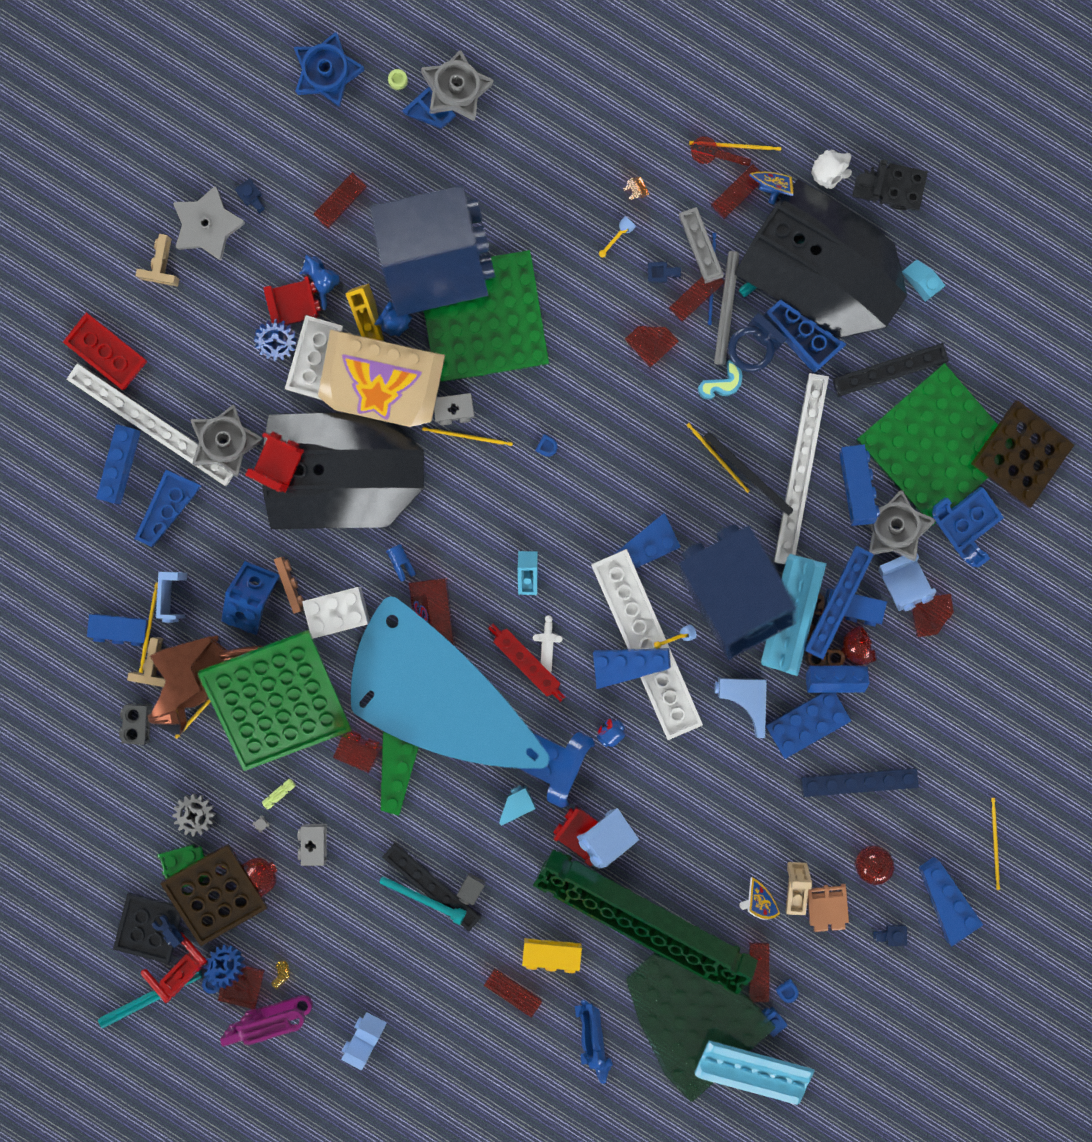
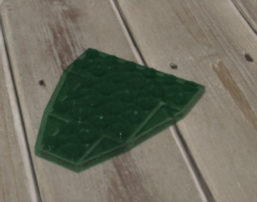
(686, 1012)

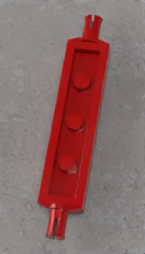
(526, 662)

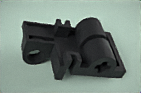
(895, 185)

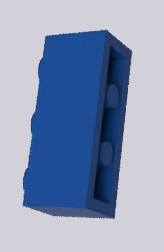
(863, 608)
(117, 629)
(837, 679)

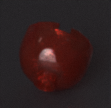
(857, 647)
(874, 865)
(261, 874)

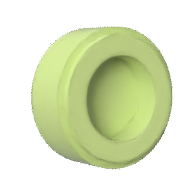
(398, 79)

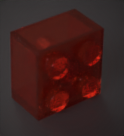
(358, 751)

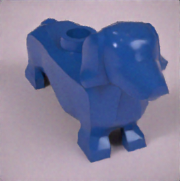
(592, 1040)

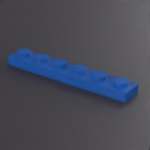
(839, 602)

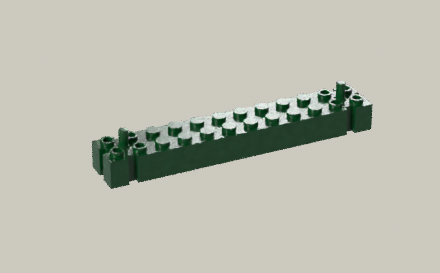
(645, 922)

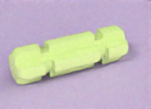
(278, 794)

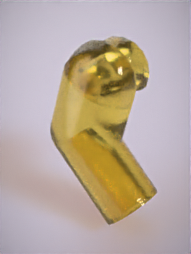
(283, 974)

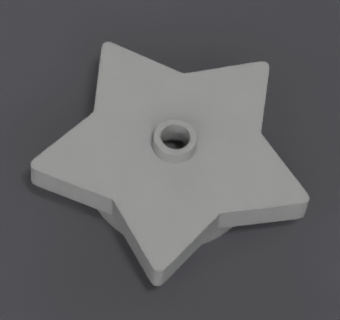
(455, 86)
(219, 228)
(224, 427)
(910, 523)

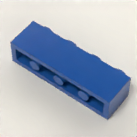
(118, 464)
(858, 485)

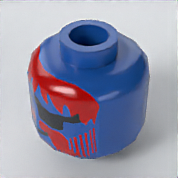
(611, 732)

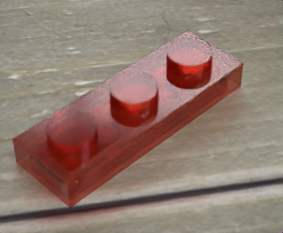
(736, 193)
(340, 200)
(694, 298)
(760, 983)
(512, 992)

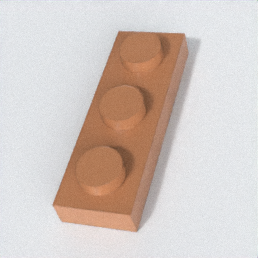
(290, 584)

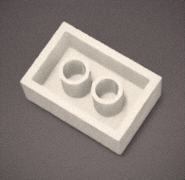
(336, 612)

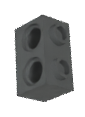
(141, 724)

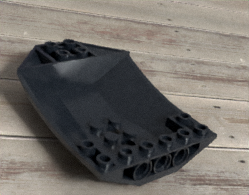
(846, 287)
(367, 476)

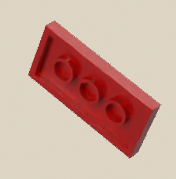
(105, 351)

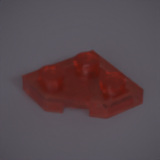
(651, 343)
(932, 615)
(246, 990)

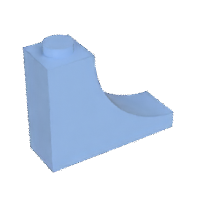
(750, 695)

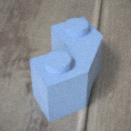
(366, 1036)

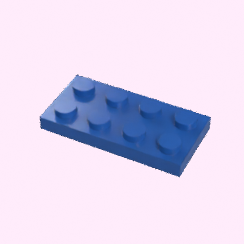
(807, 723)

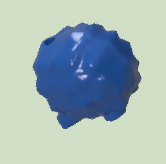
(391, 323)

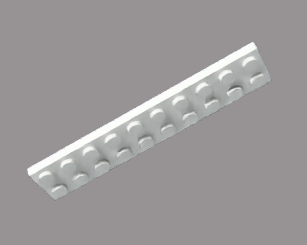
(640, 631)

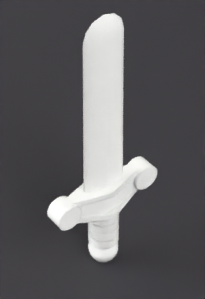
(547, 643)

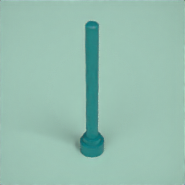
(456, 915)

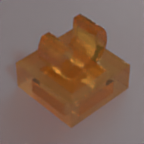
(637, 187)

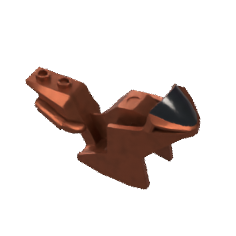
(182, 684)

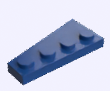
(167, 503)
(652, 542)
(627, 664)

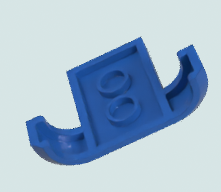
(967, 523)
(562, 765)

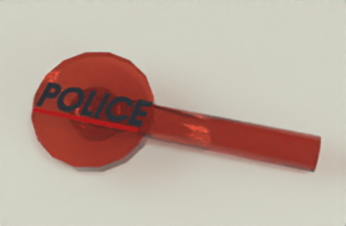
(705, 150)

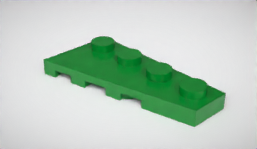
(397, 766)

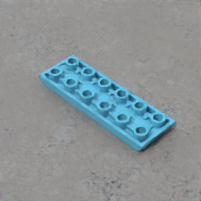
(803, 582)
(753, 1072)

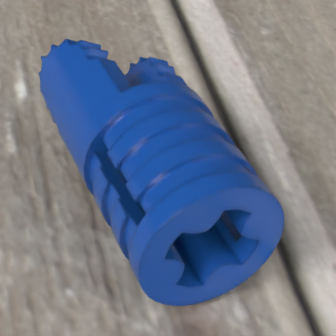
(398, 558)

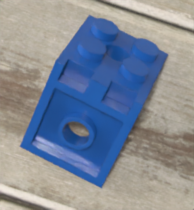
(248, 598)

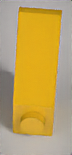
(365, 311)

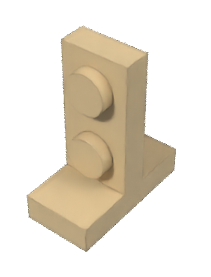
(159, 264)
(149, 668)
(798, 888)

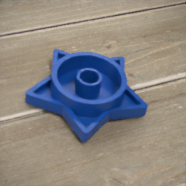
(321, 57)

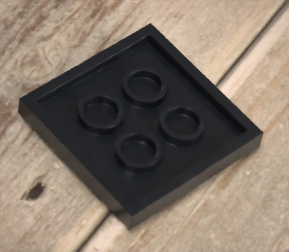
(136, 931)

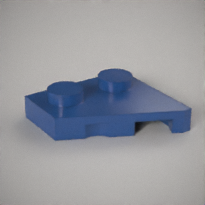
(420, 108)

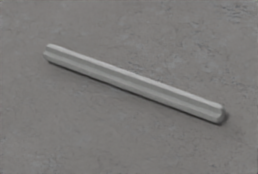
(726, 308)

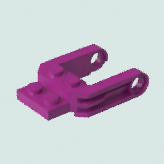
(267, 1022)

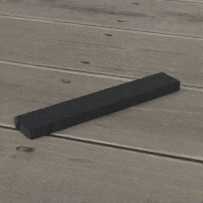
(890, 369)
(745, 471)
(428, 883)

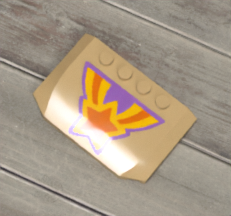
(380, 379)

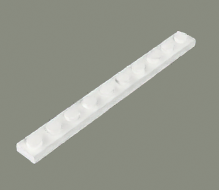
(143, 419)
(801, 466)

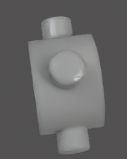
(261, 824)

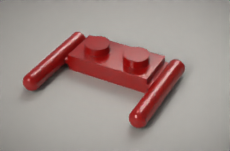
(179, 974)

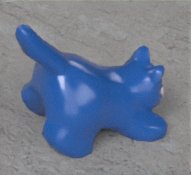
(323, 279)

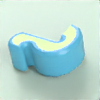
(723, 387)

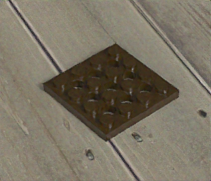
(1048, 463)
(207, 866)

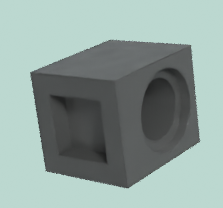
(470, 889)

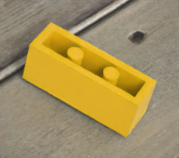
(552, 955)

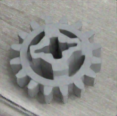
(191, 807)

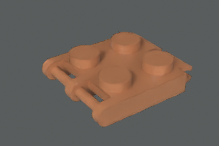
(828, 908)

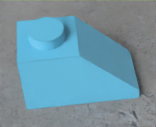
(923, 279)
(527, 572)
(517, 804)

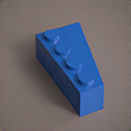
(803, 336)
(950, 905)

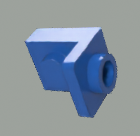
(775, 1017)

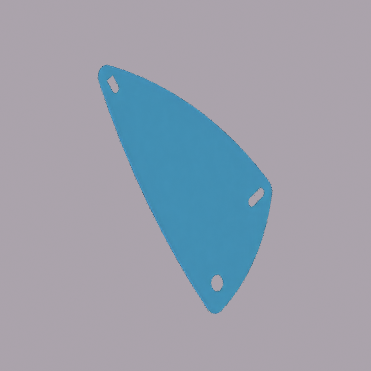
(435, 694)

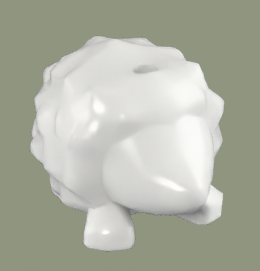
(831, 168)

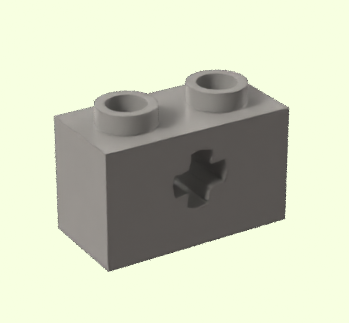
(444, 404)
(318, 835)

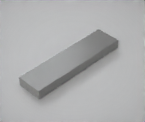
(701, 245)

